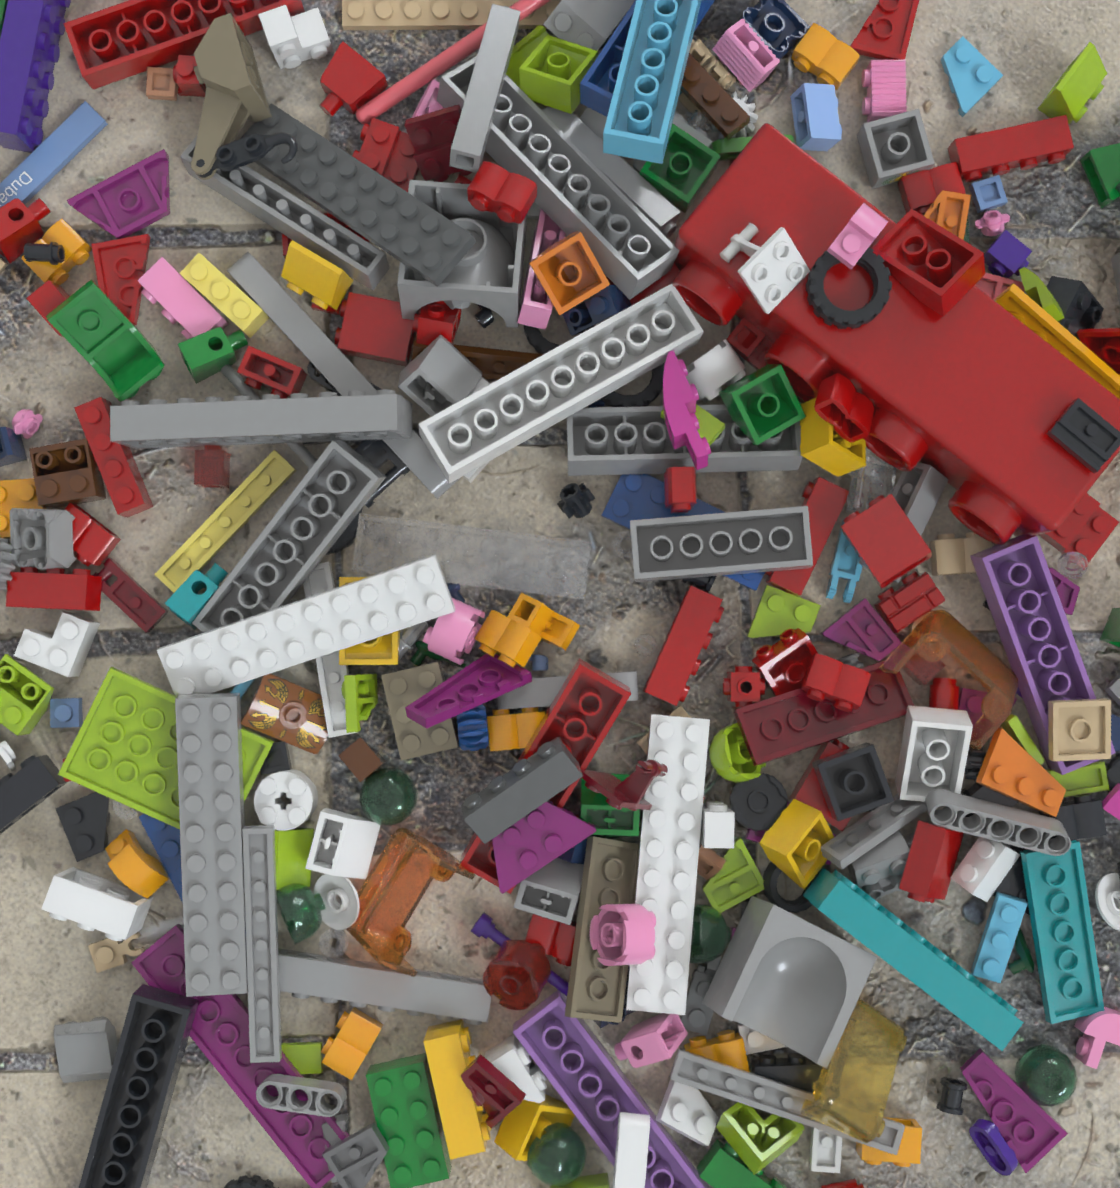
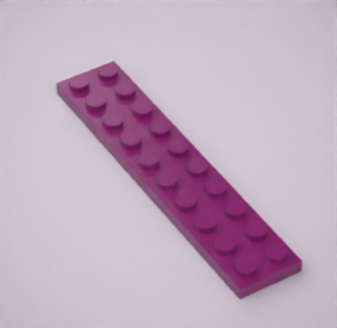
(223, 1037)

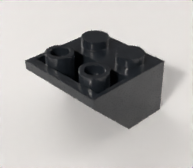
(1077, 304)

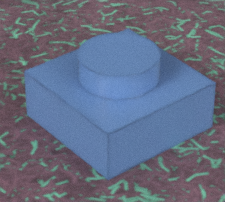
(988, 194)
(66, 712)

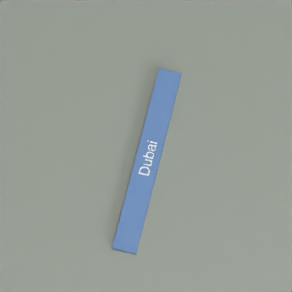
(52, 155)

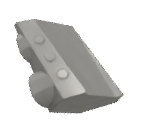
(41, 538)
(85, 1049)

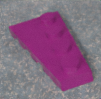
(468, 688)
(1020, 1120)

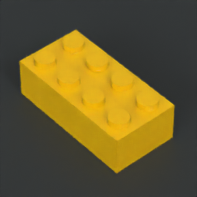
(462, 1120)

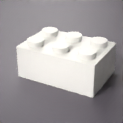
(932, 752)
(96, 904)

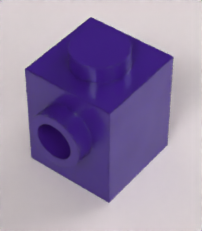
(1006, 255)

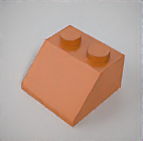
(569, 272)

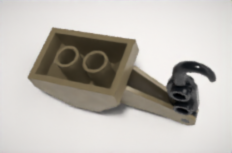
(231, 97)

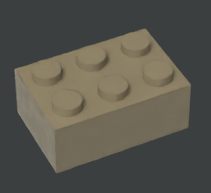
(402, 690)

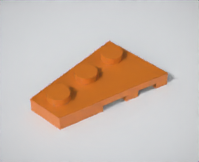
(1019, 776)

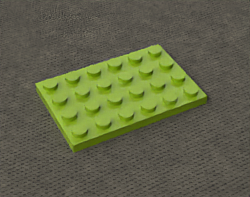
(131, 748)

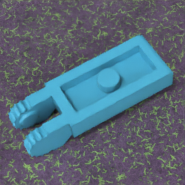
(845, 566)

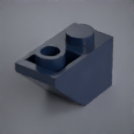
(596, 309)

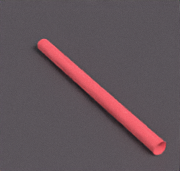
(435, 67)

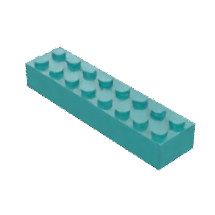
(914, 957)

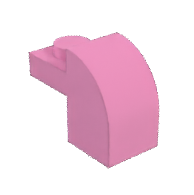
(857, 236)
(1097, 1030)

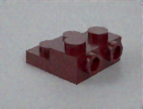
(432, 140)

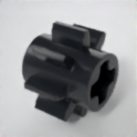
(576, 500)
(974, 762)

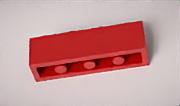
(1012, 148)
(113, 460)
(824, 507)
(683, 644)

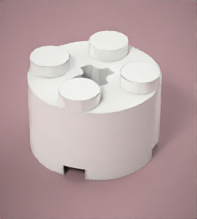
(714, 369)
(273, 810)

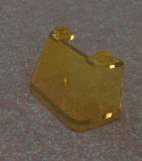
(859, 1076)

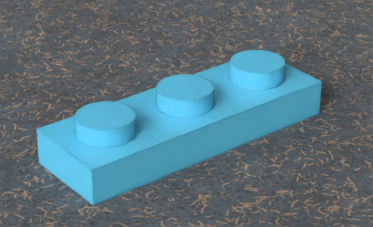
(998, 937)

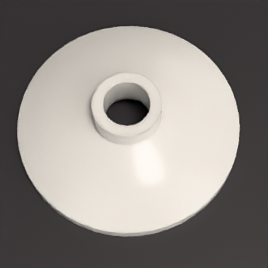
(1108, 899)
(340, 901)

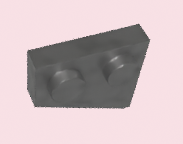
(357, 1156)

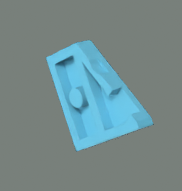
(968, 74)

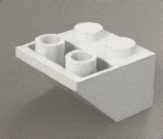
(343, 844)
(517, 1066)

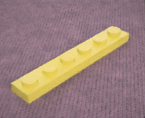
(226, 520)

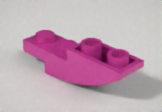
(680, 410)

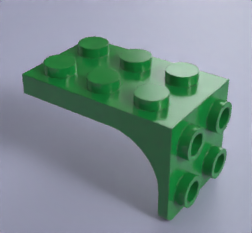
(107, 340)

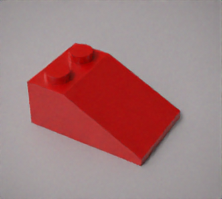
(930, 261)

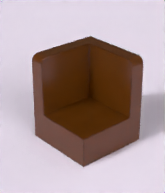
(361, 759)

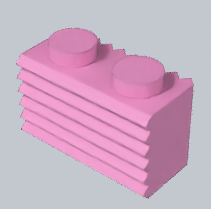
(745, 55)
(885, 89)

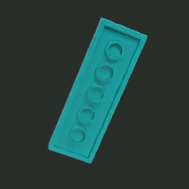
(1062, 934)

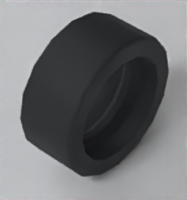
(770, 890)

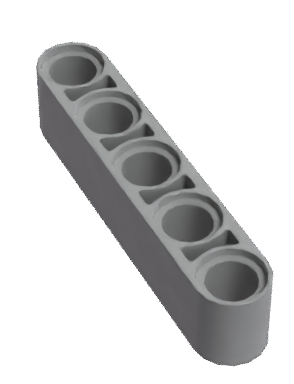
(543, 691)
(1007, 831)

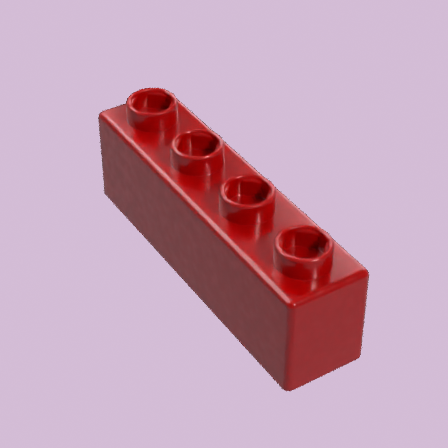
(946, 390)

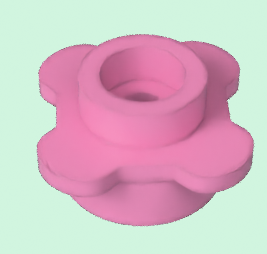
(992, 223)
(26, 423)

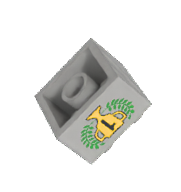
(894, 148)

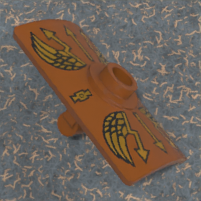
(288, 714)

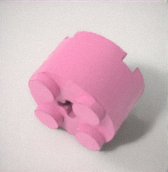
(454, 632)
(623, 934)

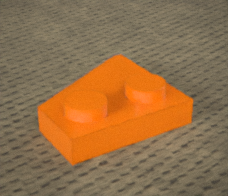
(950, 212)

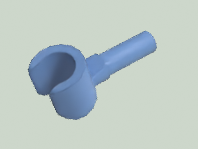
(539, 662)

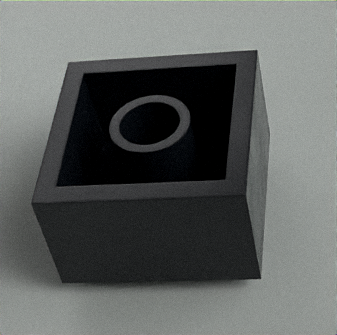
(852, 781)

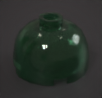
(388, 796)
(300, 910)
(709, 934)
(1046, 1075)
(557, 1156)

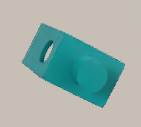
(187, 602)

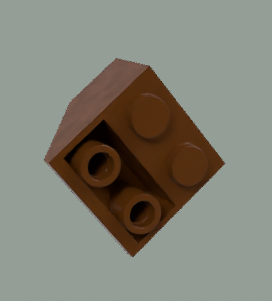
(66, 474)

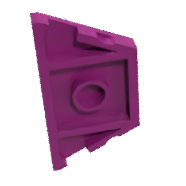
(129, 197)
(536, 842)

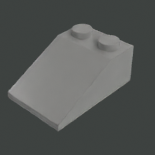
(587, 21)

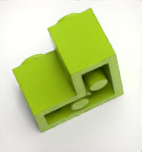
(757, 1139)

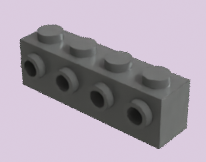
(521, 790)

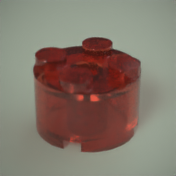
(517, 974)

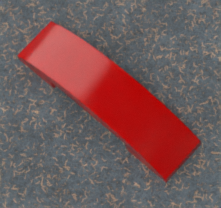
(751, 346)

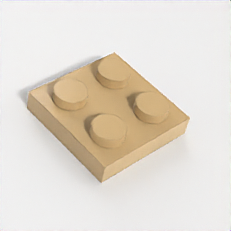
(1079, 729)

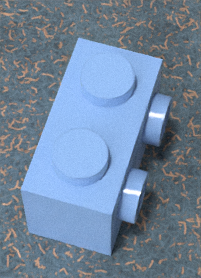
(816, 117)

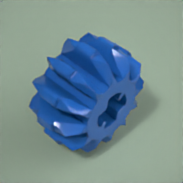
(473, 729)

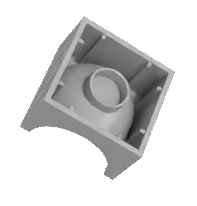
(486, 274)
(789, 980)

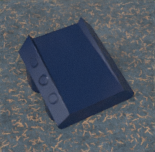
(776, 25)

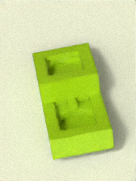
(1040, 294)

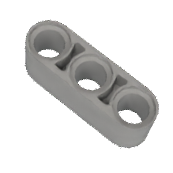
(289, 1102)

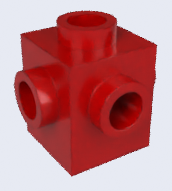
(732, 685)

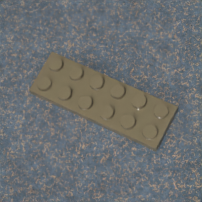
(607, 878)

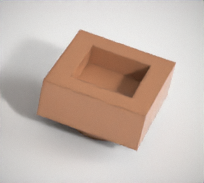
(161, 84)
(709, 862)

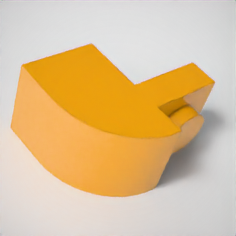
(544, 621)
(133, 866)

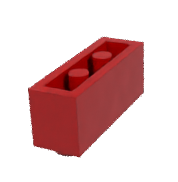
(54, 589)

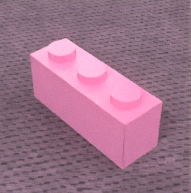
(179, 300)

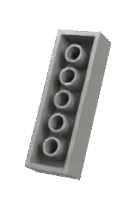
(721, 544)

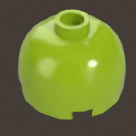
(731, 757)

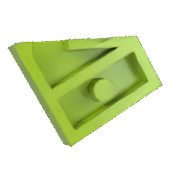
(780, 612)

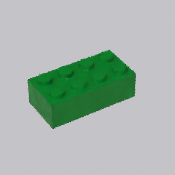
(409, 1121)

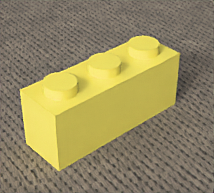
(224, 295)

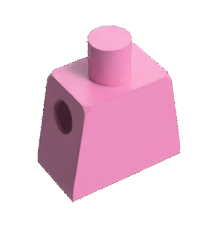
(651, 1040)

